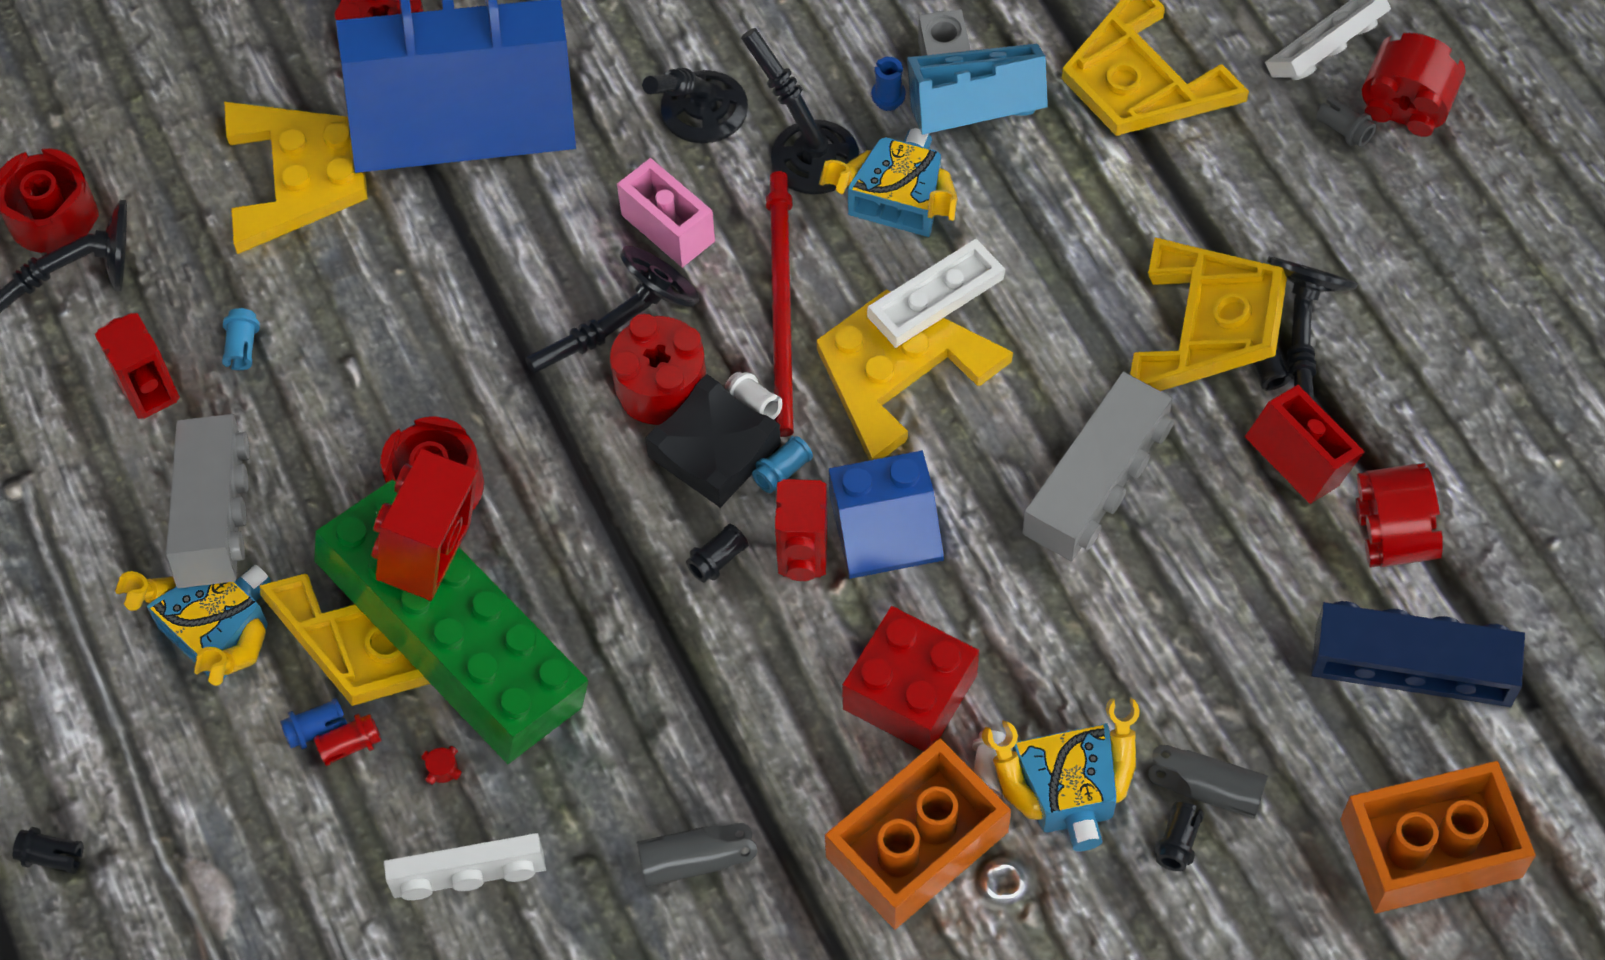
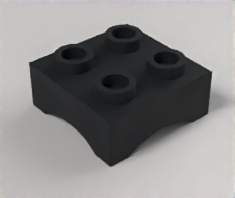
(713, 441)

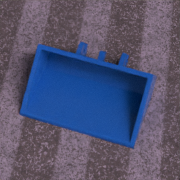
(456, 84)

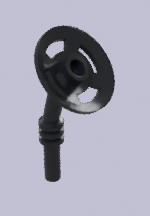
(700, 105)
(814, 141)
(104, 244)
(653, 284)
(1307, 287)

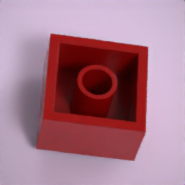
(424, 523)
(910, 679)

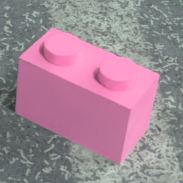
(666, 212)

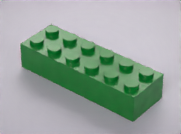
(464, 641)

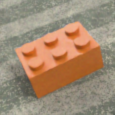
(917, 833)
(1437, 837)

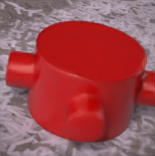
(441, 765)

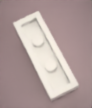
(1326, 38)
(935, 293)
(465, 867)

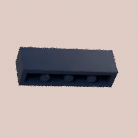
(1418, 653)

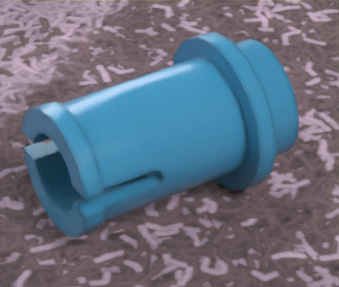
(240, 331)
(782, 464)

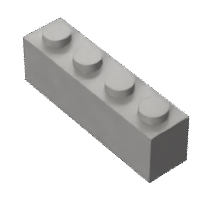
(1097, 467)
(207, 501)

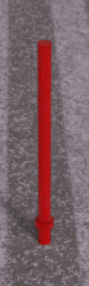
(779, 204)

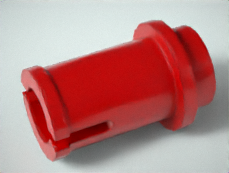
(348, 739)

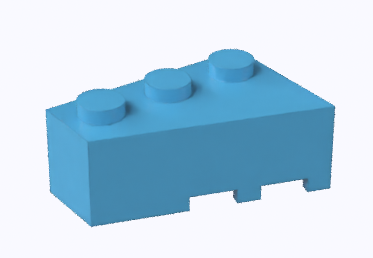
(976, 86)

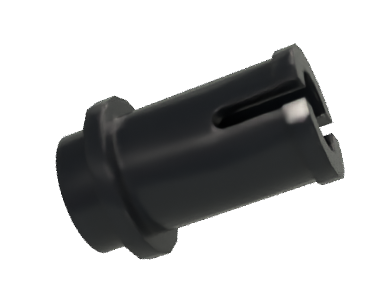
(1272, 372)
(715, 554)
(1175, 848)
(46, 850)

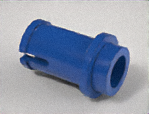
(888, 89)
(313, 722)

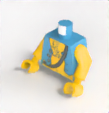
(896, 184)
(211, 623)
(1069, 776)

